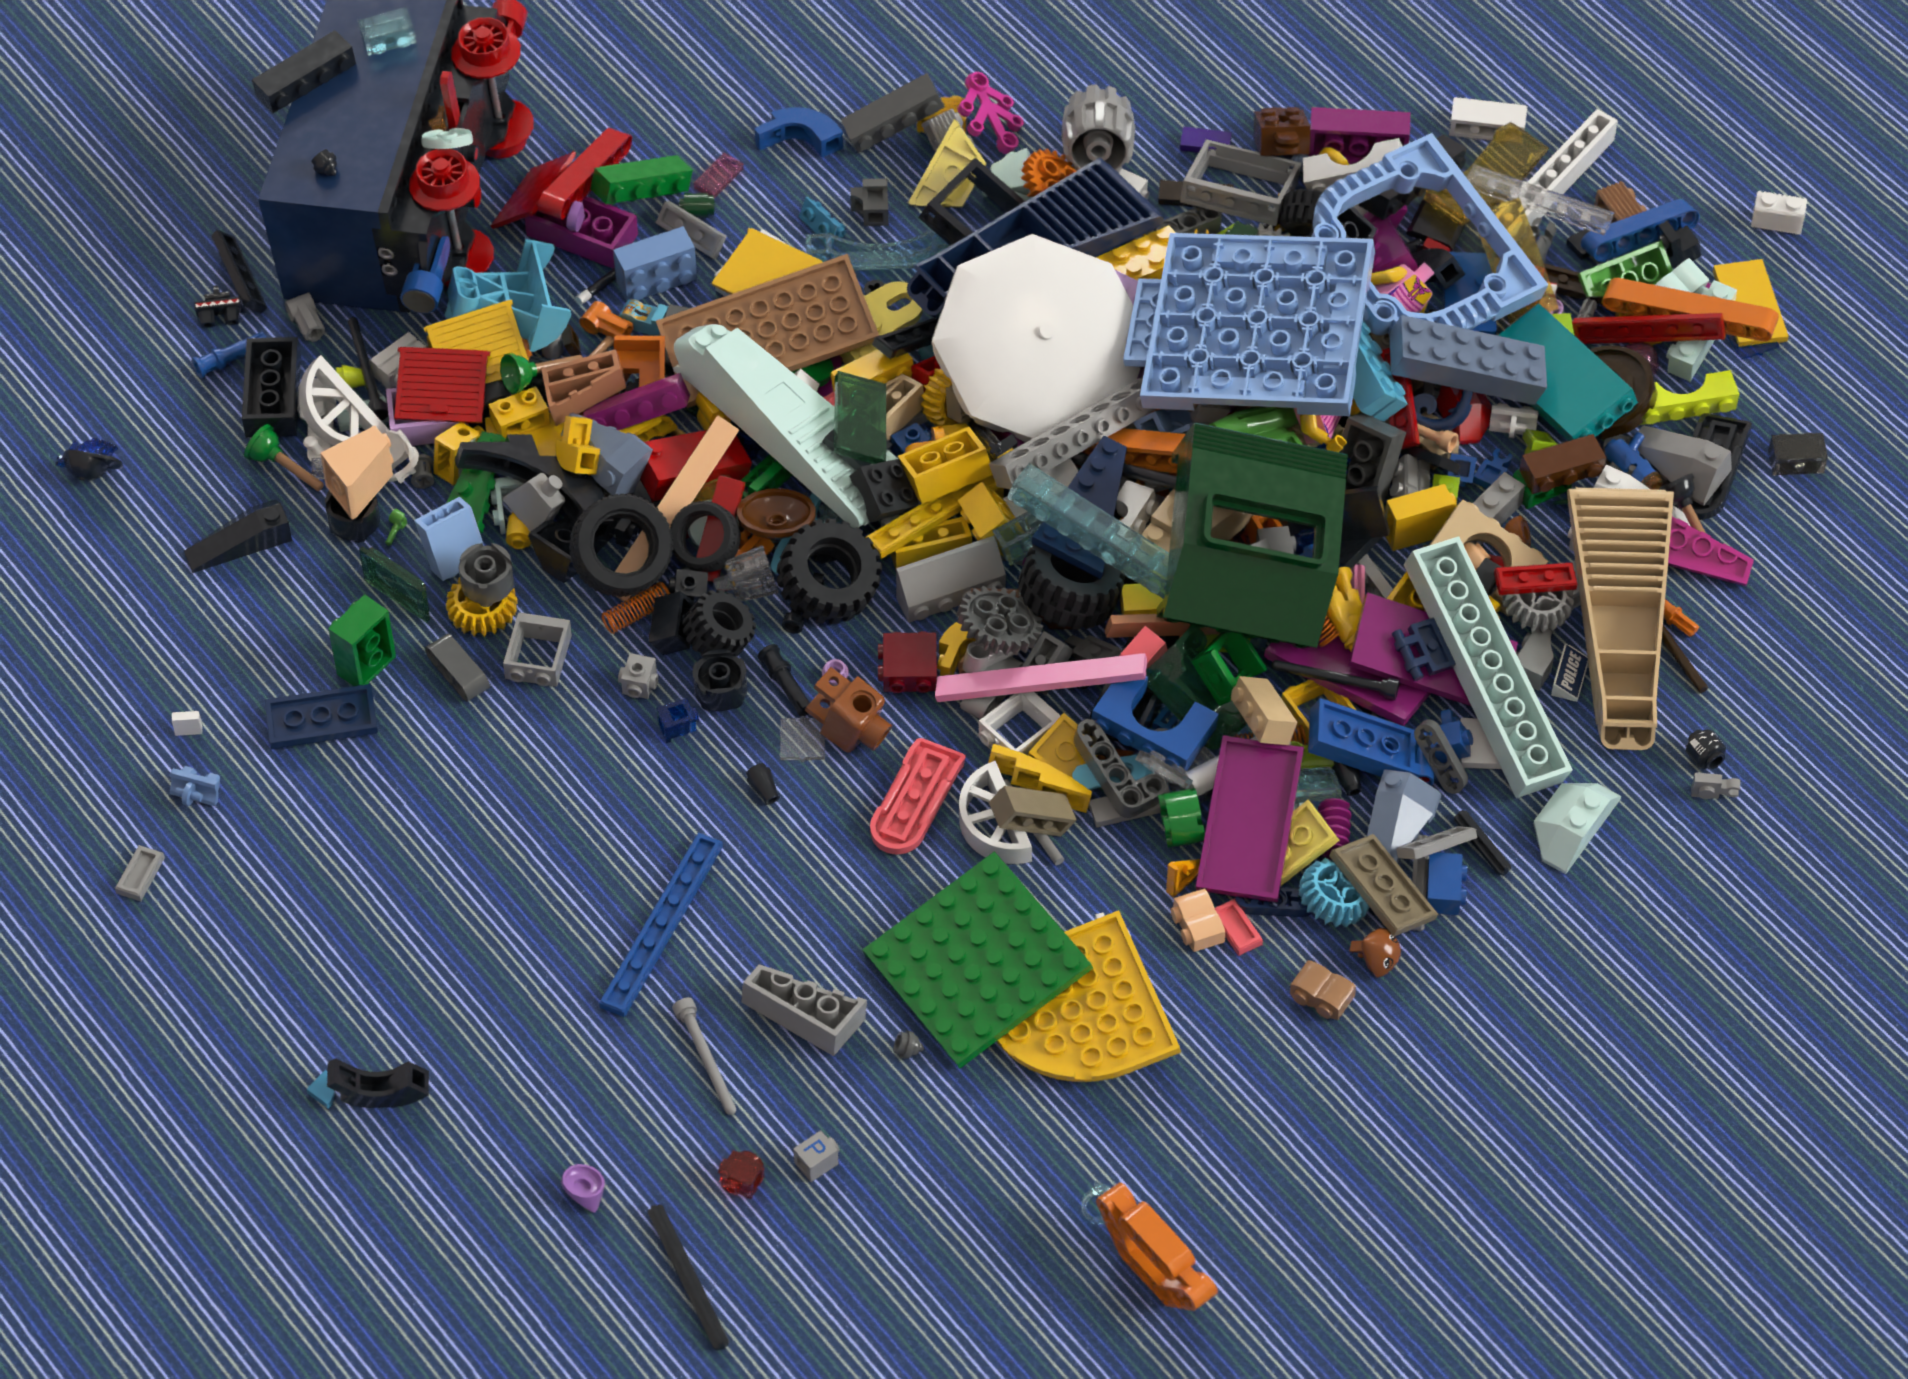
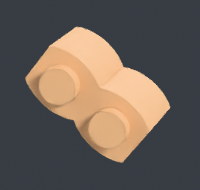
(1198, 920)

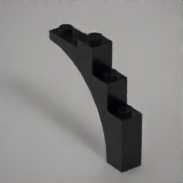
(521, 461)

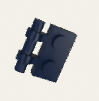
(1430, 646)

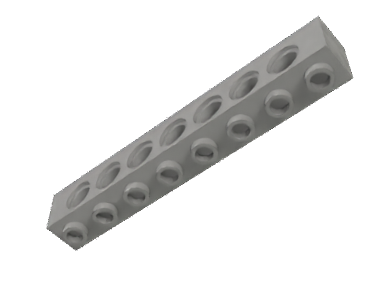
(1072, 435)

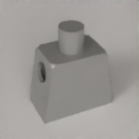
(536, 500)

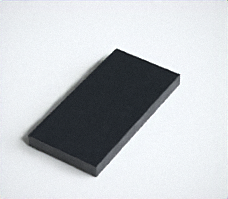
(1362, 515)

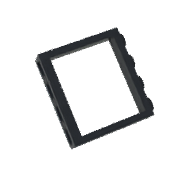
(948, 226)

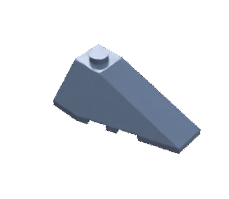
(620, 458)

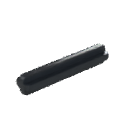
(1484, 844)

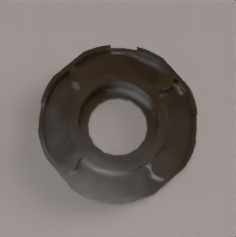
(1639, 376)

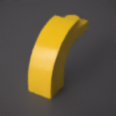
(952, 649)

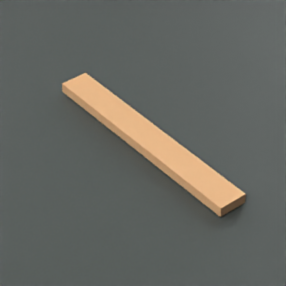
(684, 487)

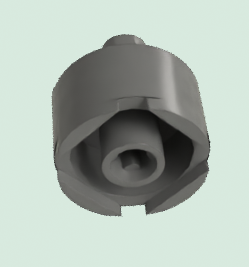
(486, 573)

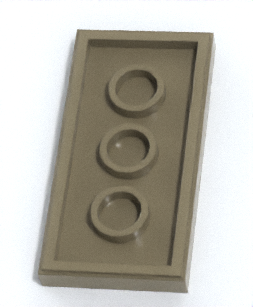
(1383, 885)

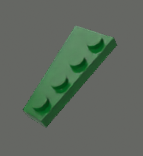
(476, 485)

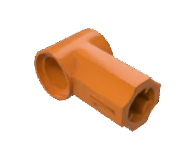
(600, 319)

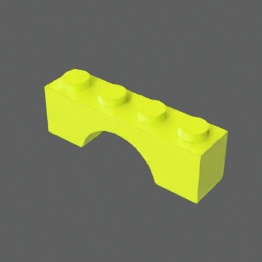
(1714, 396)

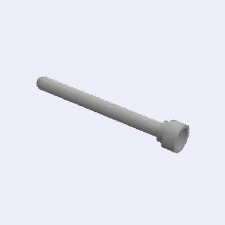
(686, 1012)

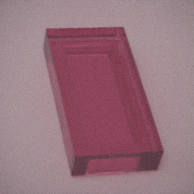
(718, 175)

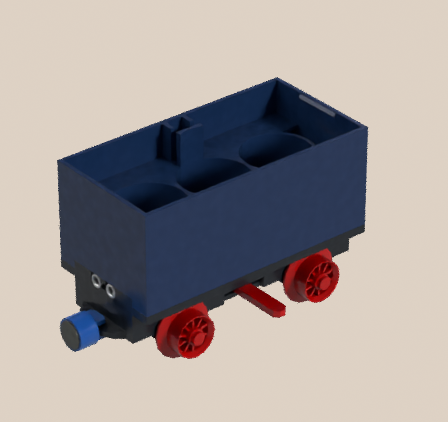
(394, 210)

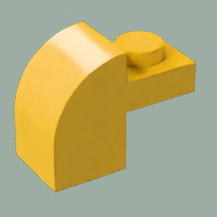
(574, 449)

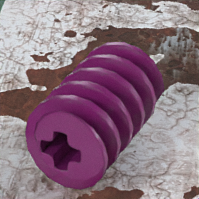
(1337, 816)

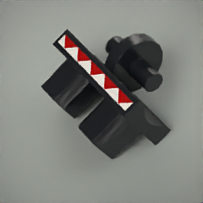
(218, 304)

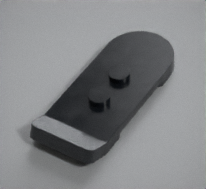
(1731, 435)

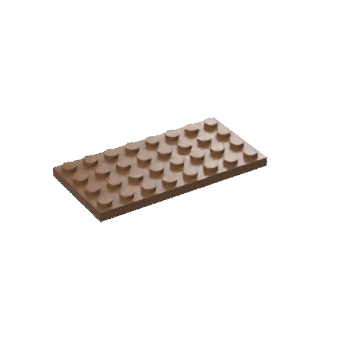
(791, 317)

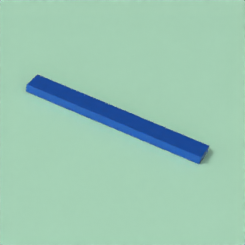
(661, 925)

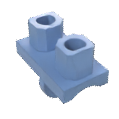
(193, 787)

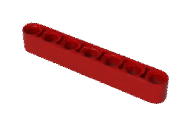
(576, 180)

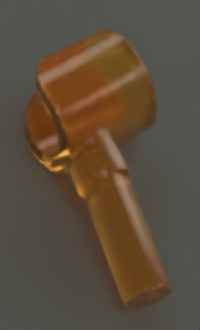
(438, 122)

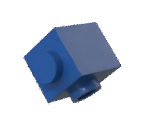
(908, 436)
(1466, 470)

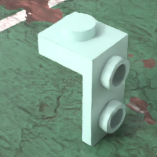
(502, 488)

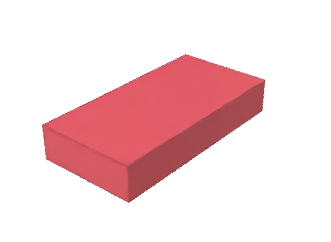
(1238, 928)

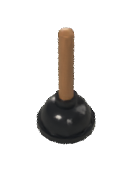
(1683, 490)

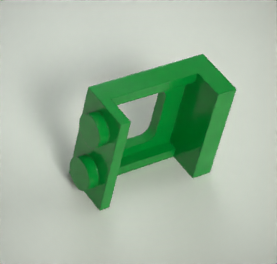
(1216, 673)

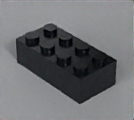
(271, 385)

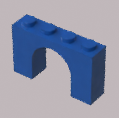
(1178, 744)

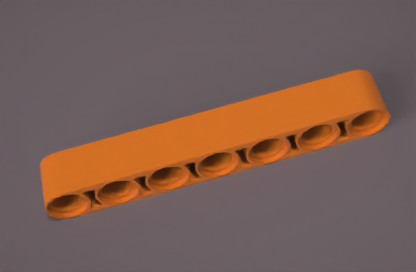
(1647, 299)

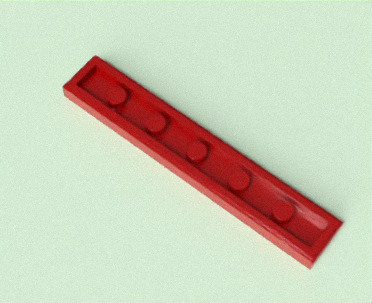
(1649, 328)

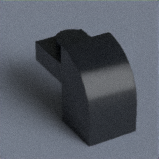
(1679, 244)

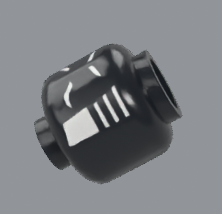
(1705, 749)

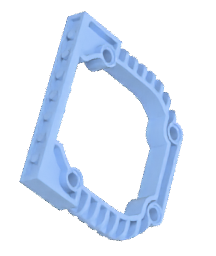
(1429, 166)

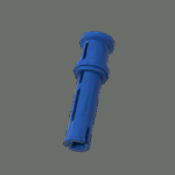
(220, 357)

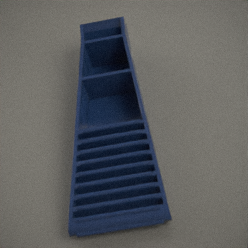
(1084, 212)

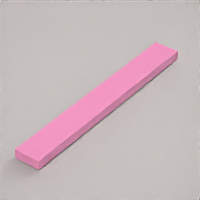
(1041, 677)

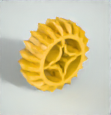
(935, 399)
(476, 618)

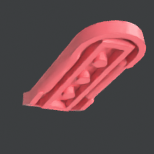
(915, 796)

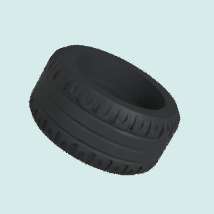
(726, 551)

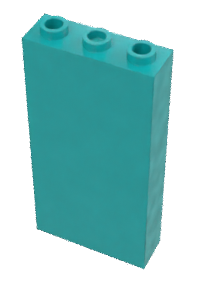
(1581, 389)

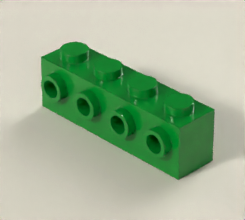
(641, 179)

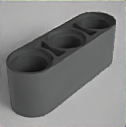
(457, 667)

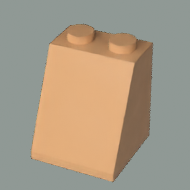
(358, 469)

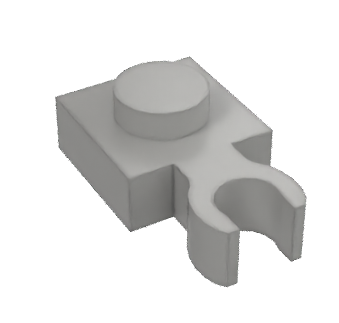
(1711, 785)

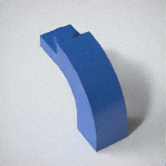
(803, 125)

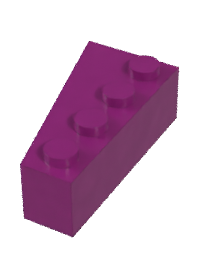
(1389, 246)

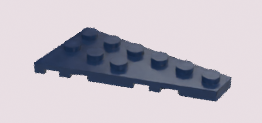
(1099, 484)

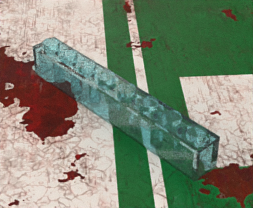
(1091, 528)

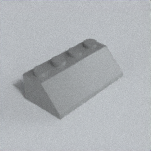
(944, 579)

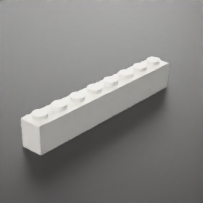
(1574, 156)

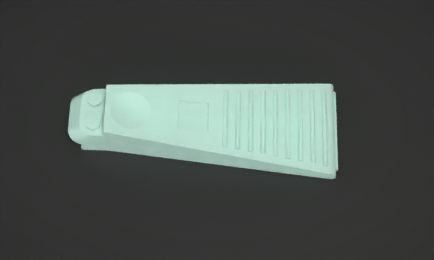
(773, 410)

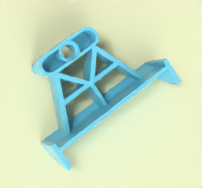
(527, 288)

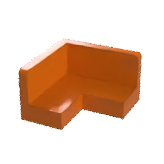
(642, 356)

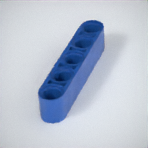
(1638, 230)

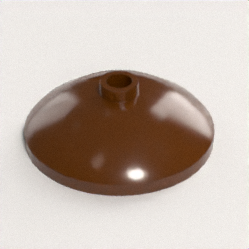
(775, 513)

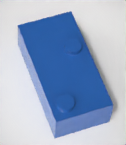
(1476, 269)

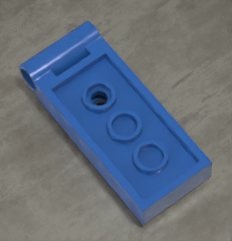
(1365, 741)

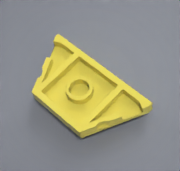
(949, 160)

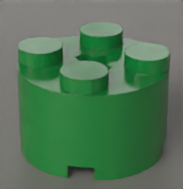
(1181, 817)

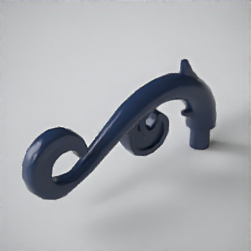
(1456, 418)

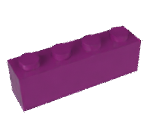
(641, 403)

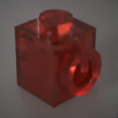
(741, 1173)

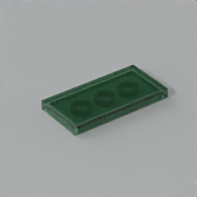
(860, 418)

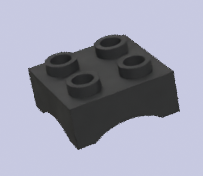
(884, 489)

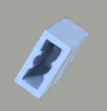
(447, 535)

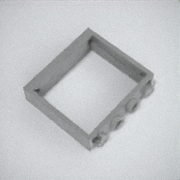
(1234, 200)

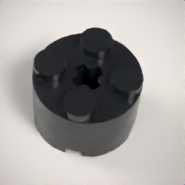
(352, 529)
(720, 680)

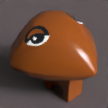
(1379, 951)

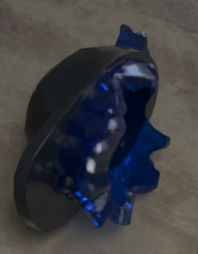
(89, 459)

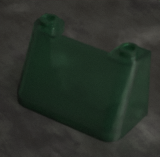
(1180, 685)

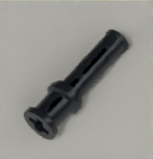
(780, 671)

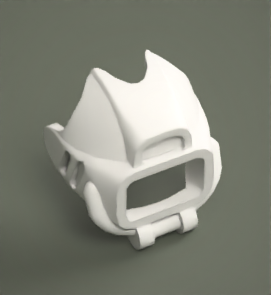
(400, 451)

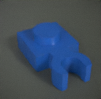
(1492, 470)

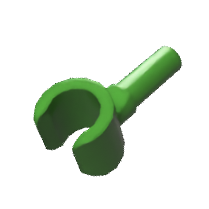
(399, 520)

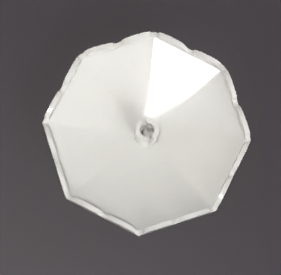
(1033, 335)

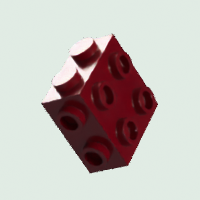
(908, 662)

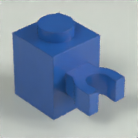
(1457, 735)

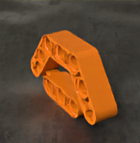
(1154, 1250)

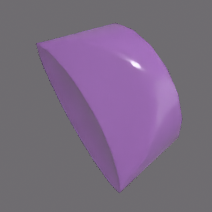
(584, 1185)

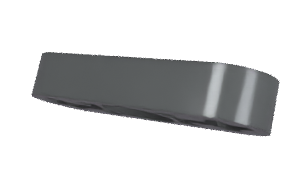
(1443, 745)

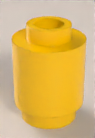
(517, 533)

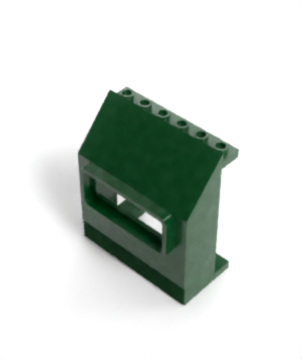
(1241, 584)

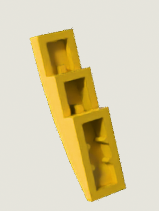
(1037, 775)

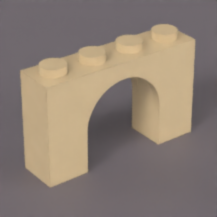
(1473, 525)

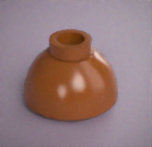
(1519, 526)

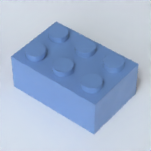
(655, 264)

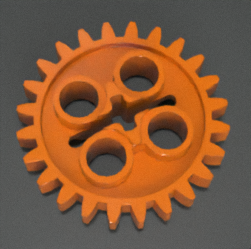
(1044, 170)

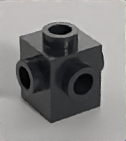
(690, 582)

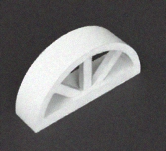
(338, 389)
(1011, 853)

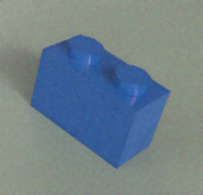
(1445, 882)

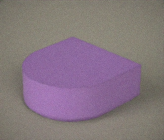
(575, 216)

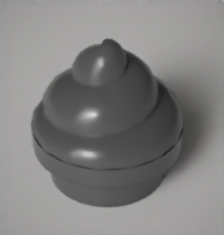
(907, 1044)

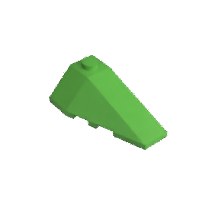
(1642, 265)

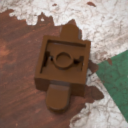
(1281, 131)

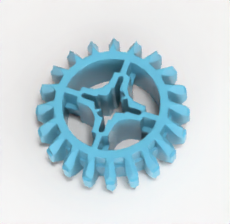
(1331, 894)

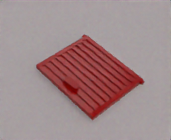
(528, 193)
(441, 384)

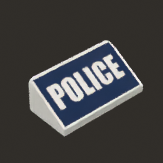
(1570, 674)

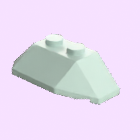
(1572, 821)

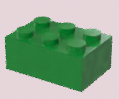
(362, 641)

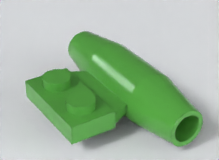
(1262, 421)

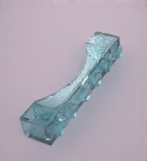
(883, 256)

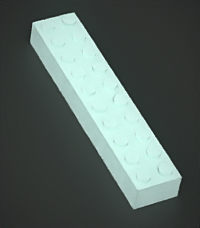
(1488, 667)

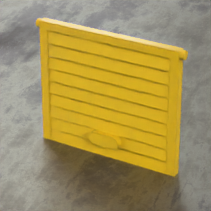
(759, 261)
(483, 329)

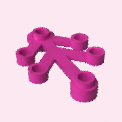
(977, 85)

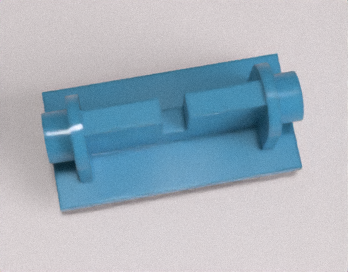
(819, 219)

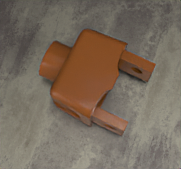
(851, 713)

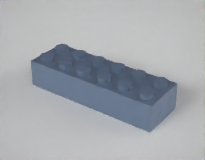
(1467, 360)

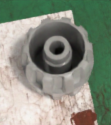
(1098, 127)

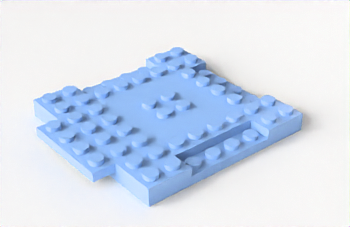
(1252, 322)

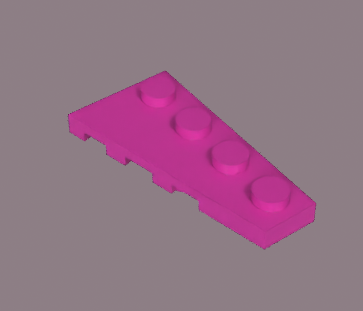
(1706, 556)

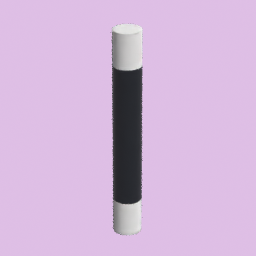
(596, 287)

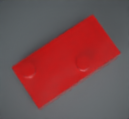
(673, 452)

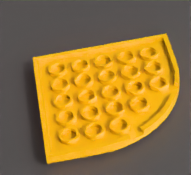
(1102, 1021)

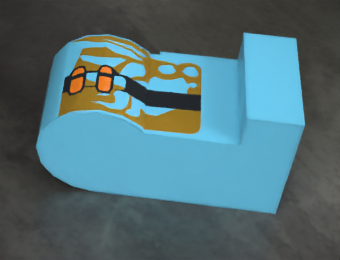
(643, 316)

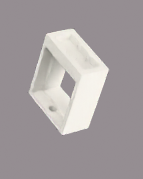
(1031, 705)

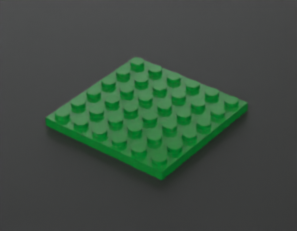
(977, 959)

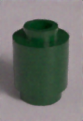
(698, 204)

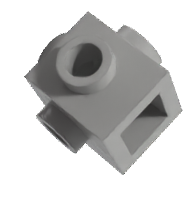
(638, 676)

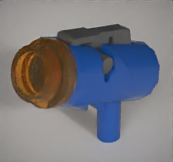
(1628, 460)

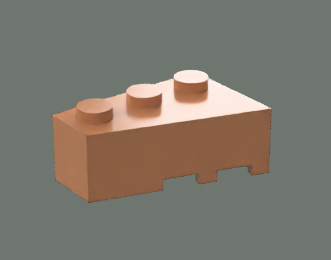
(582, 383)

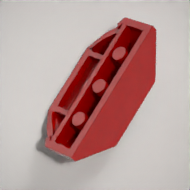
(1478, 420)

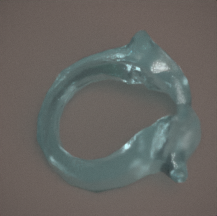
(1098, 1189)

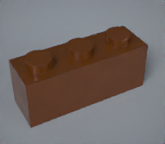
(1562, 464)

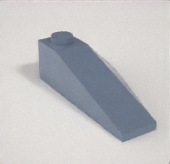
(1401, 809)

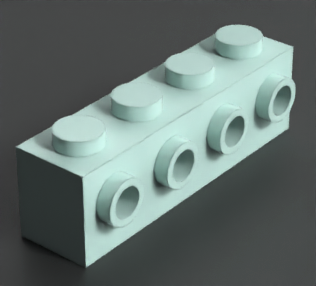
(1688, 355)

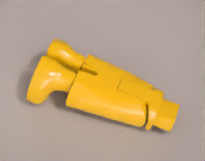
(1345, 607)

